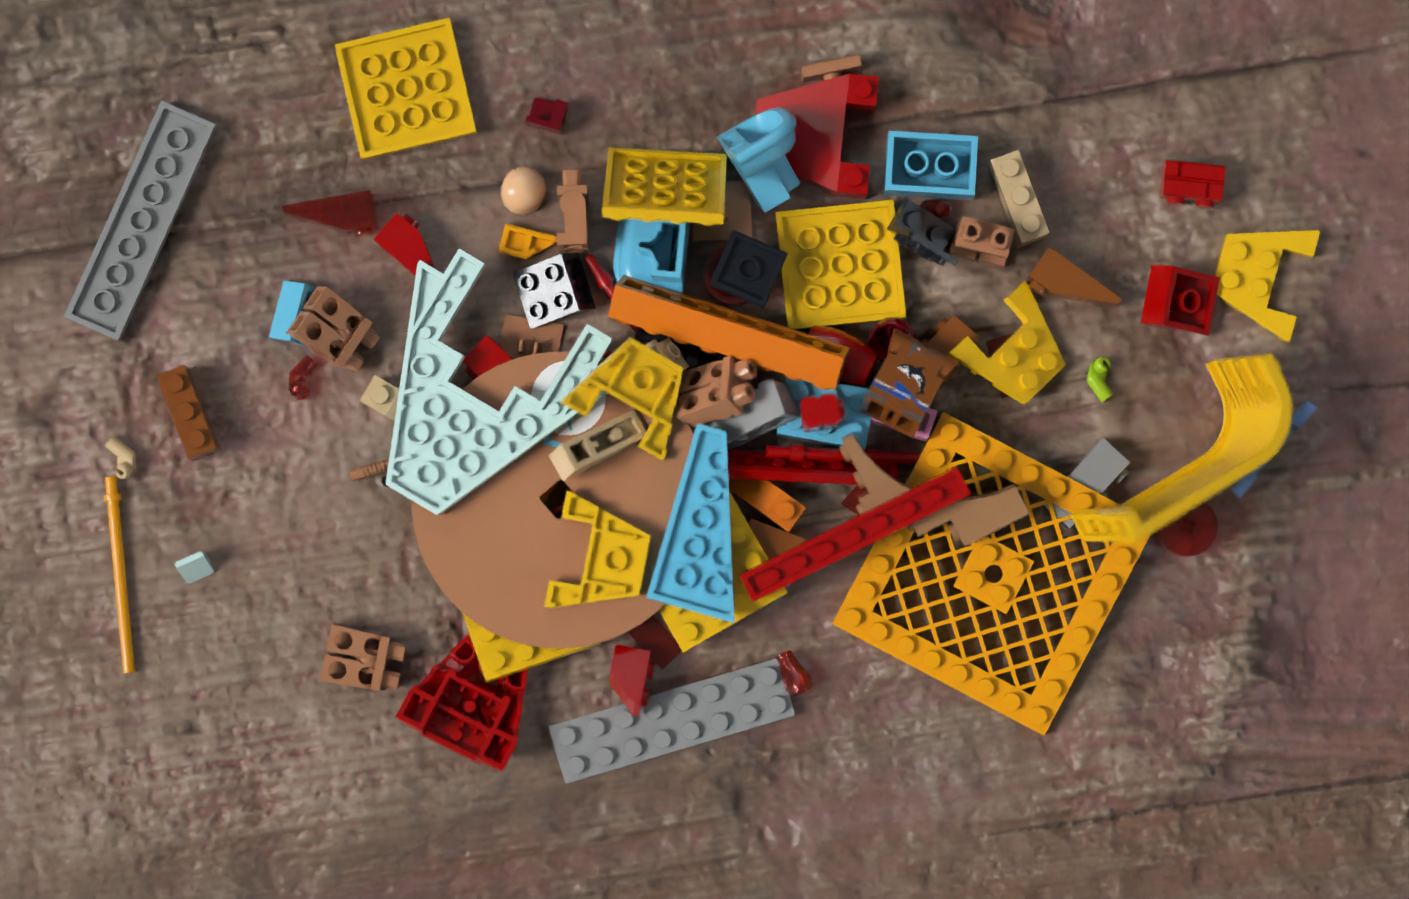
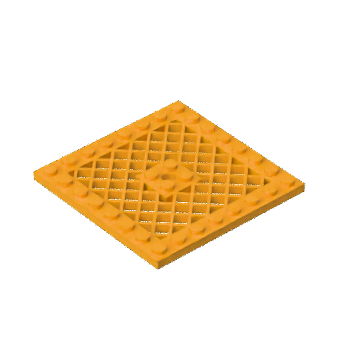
(1040, 706)

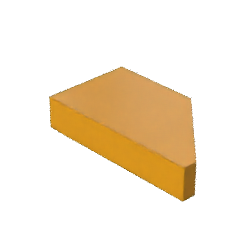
(524, 242)

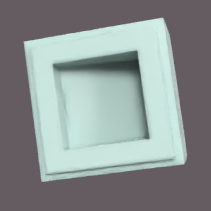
(194, 567)

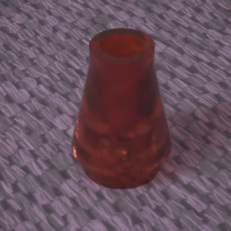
(793, 674)

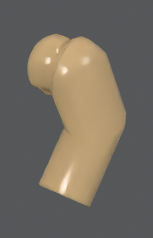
(125, 458)

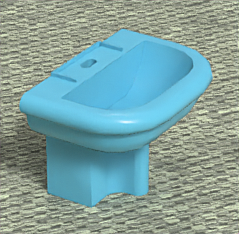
(758, 153)
(649, 252)

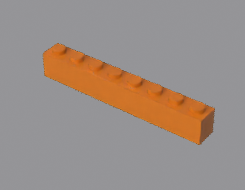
(728, 332)

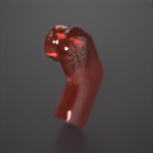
(937, 207)
(297, 378)

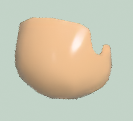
(523, 190)

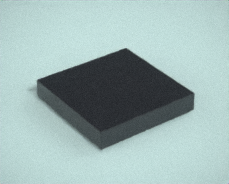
(748, 269)

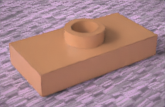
(831, 68)

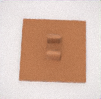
(736, 215)
(521, 340)

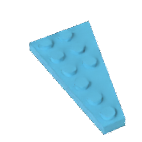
(696, 547)

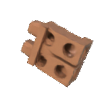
(573, 201)
(984, 237)
(333, 329)
(715, 391)
(370, 659)

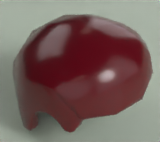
(882, 332)

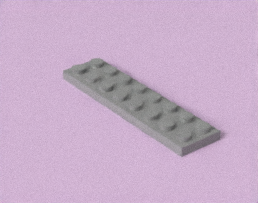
(140, 221)
(671, 721)

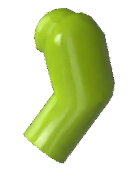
(1096, 378)

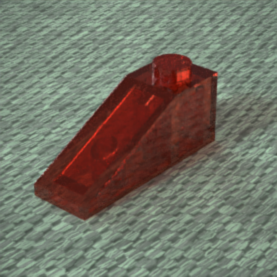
(343, 213)

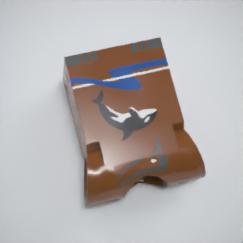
(907, 383)

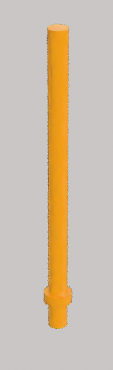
(112, 499)

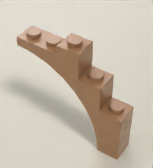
(971, 516)

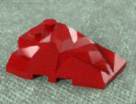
(465, 712)

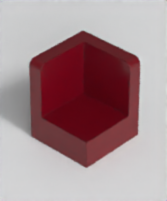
(547, 115)

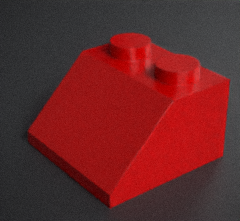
(1180, 299)

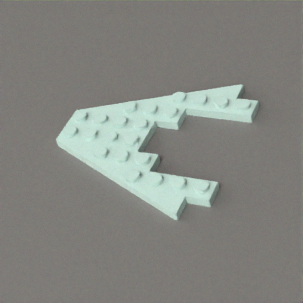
(446, 437)

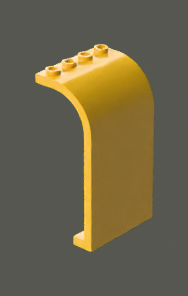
(1252, 432)

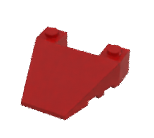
(820, 128)

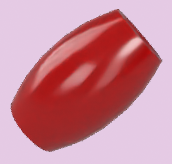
(860, 359)

